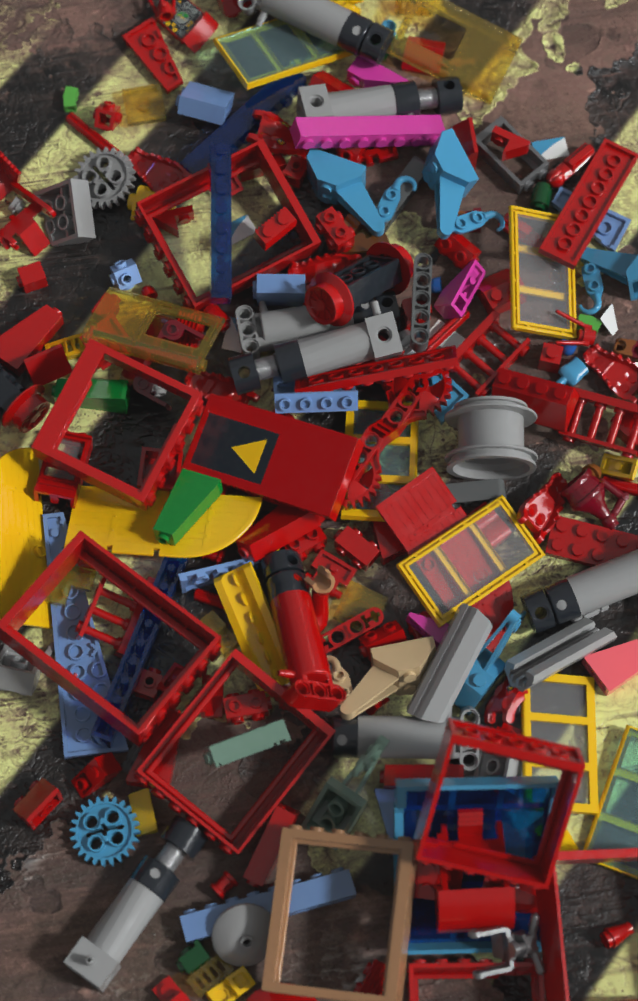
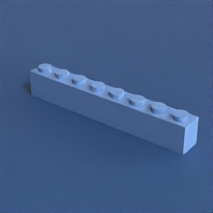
(304, 897)

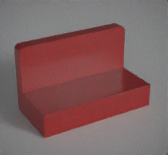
(214, 708)

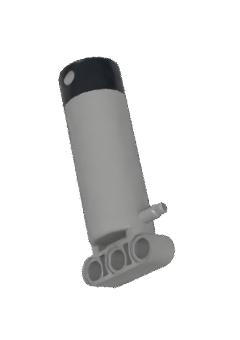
(407, 735)

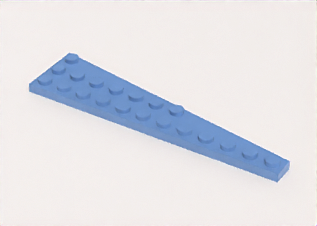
(76, 656)

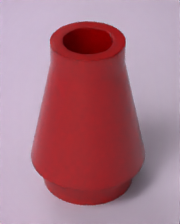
(616, 934)

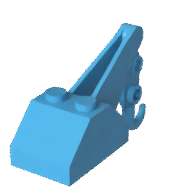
(452, 177)
(344, 183)
(614, 264)
(488, 665)

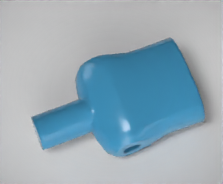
(572, 372)

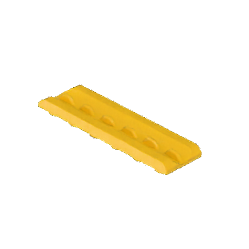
(251, 619)

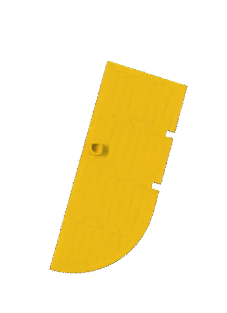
(130, 529)
(21, 533)

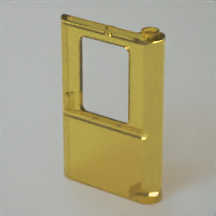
(479, 60)
(126, 316)

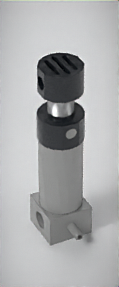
(383, 100)
(321, 352)
(148, 887)

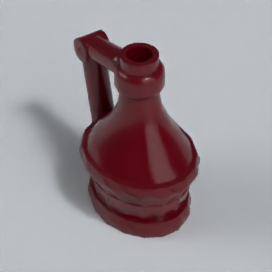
(587, 495)

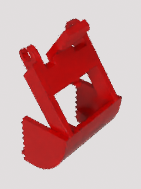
(23, 223)
(474, 907)

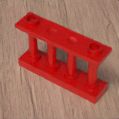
(478, 337)
(601, 402)
(126, 624)

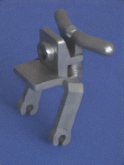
(509, 945)

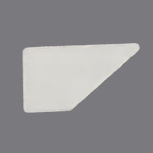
(609, 320)

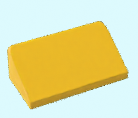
(142, 806)

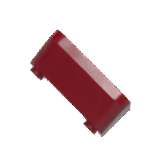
(162, 328)

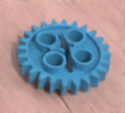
(101, 811)

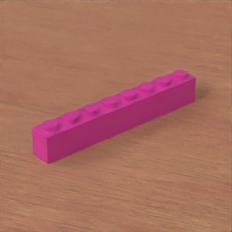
(366, 131)

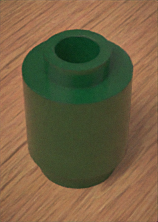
(540, 196)

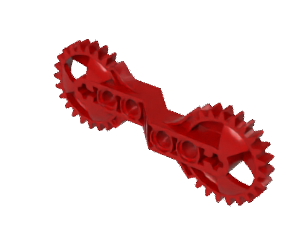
(385, 430)

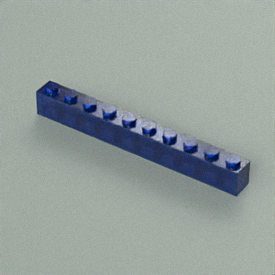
(137, 652)

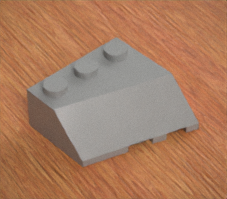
(74, 212)

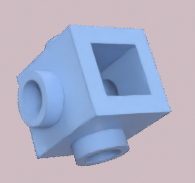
(125, 274)

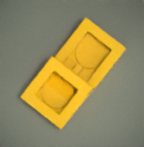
(232, 987)

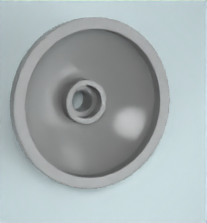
(236, 925)

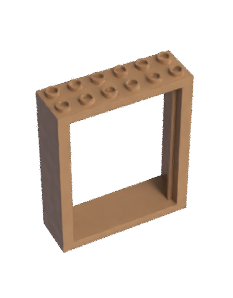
(400, 916)

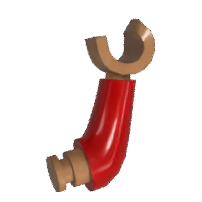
(321, 586)

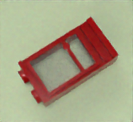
(57, 482)

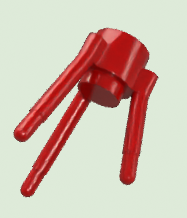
(164, 10)
(584, 336)

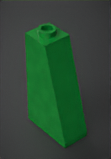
(103, 395)
(185, 505)

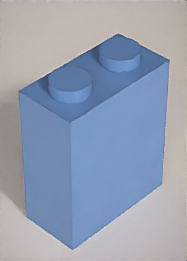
(205, 103)
(280, 289)

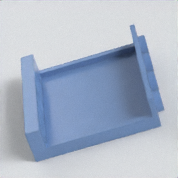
(289, 401)

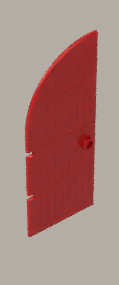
(423, 513)

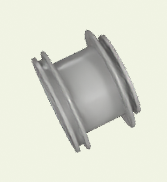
(490, 439)

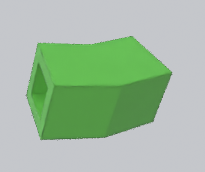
(70, 99)
(587, 319)

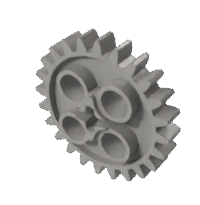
(118, 165)

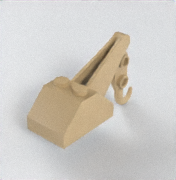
(394, 669)

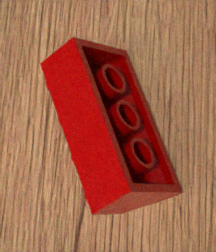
(550, 400)

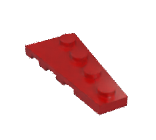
(149, 47)

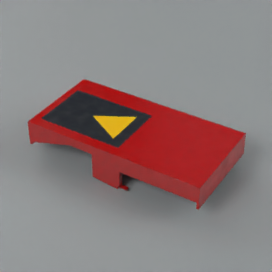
(274, 456)

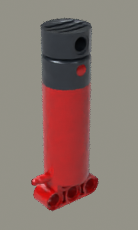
(299, 634)

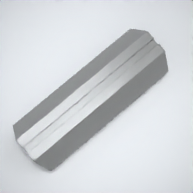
(556, 653)
(450, 665)

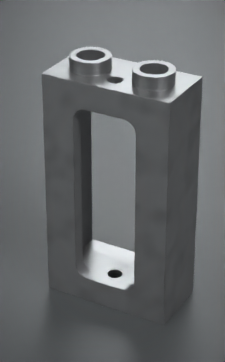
(532, 159)

